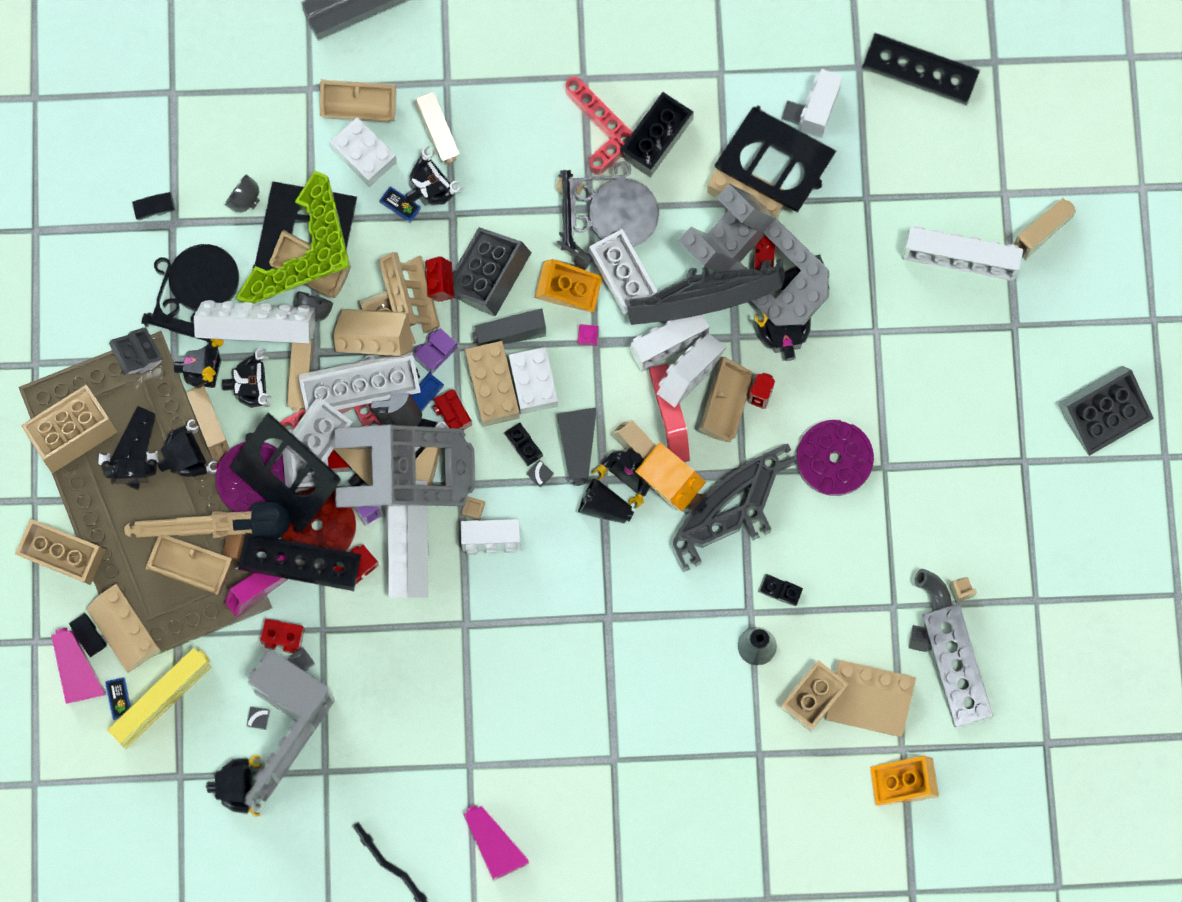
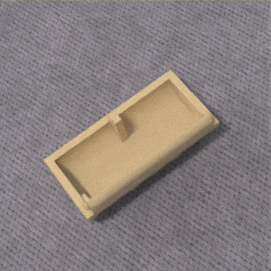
(357, 99)
(291, 247)
(726, 400)
(189, 564)

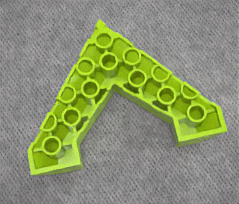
(327, 250)

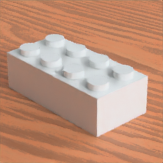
(621, 269)
(667, 340)
(690, 369)

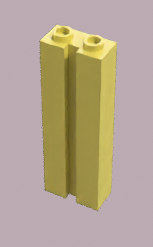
(160, 697)

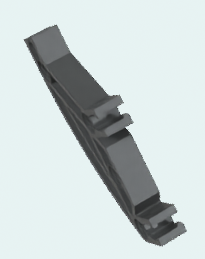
(707, 293)
(753, 475)

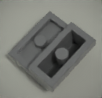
(136, 352)
(398, 410)

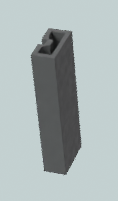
(335, 15)

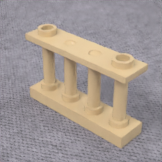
(398, 293)

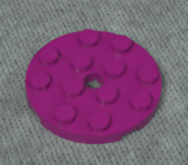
(833, 477)
(234, 490)

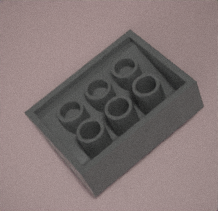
(489, 270)
(1106, 409)

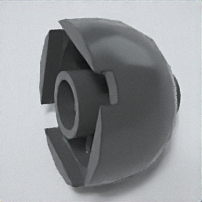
(244, 195)
(321, 305)

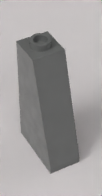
(512, 329)
(577, 442)

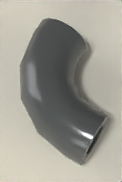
(935, 587)

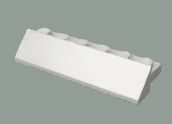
(408, 550)

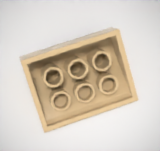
(69, 429)
(873, 699)

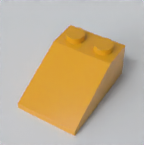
(568, 286)
(670, 477)
(904, 781)

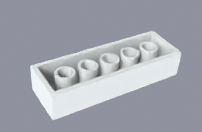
(963, 253)
(254, 322)
(361, 381)

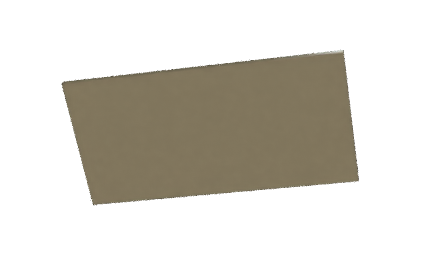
(100, 510)

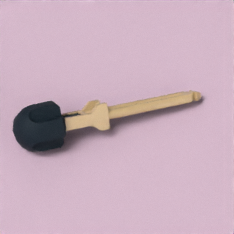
(264, 519)

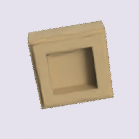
(473, 508)

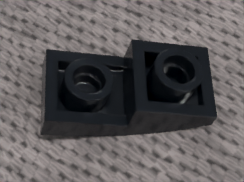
(153, 205)
(523, 444)
(696, 505)
(780, 590)
(87, 635)

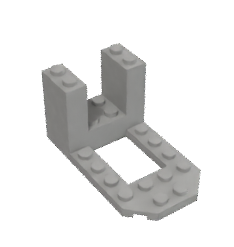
(737, 235)
(396, 466)
(299, 698)

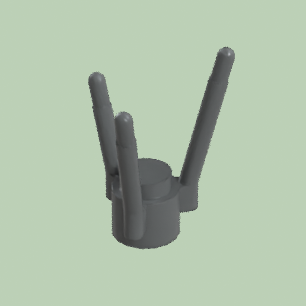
(581, 258)

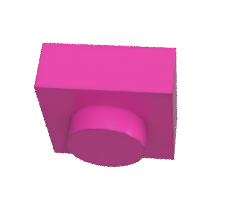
(587, 335)

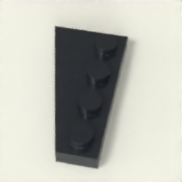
(135, 438)

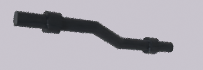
(367, 841)

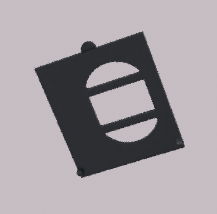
(762, 127)
(283, 213)
(258, 476)

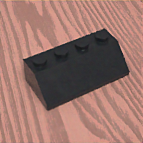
(657, 134)

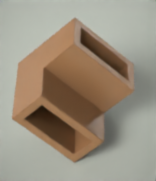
(233, 547)

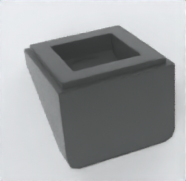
(919, 639)

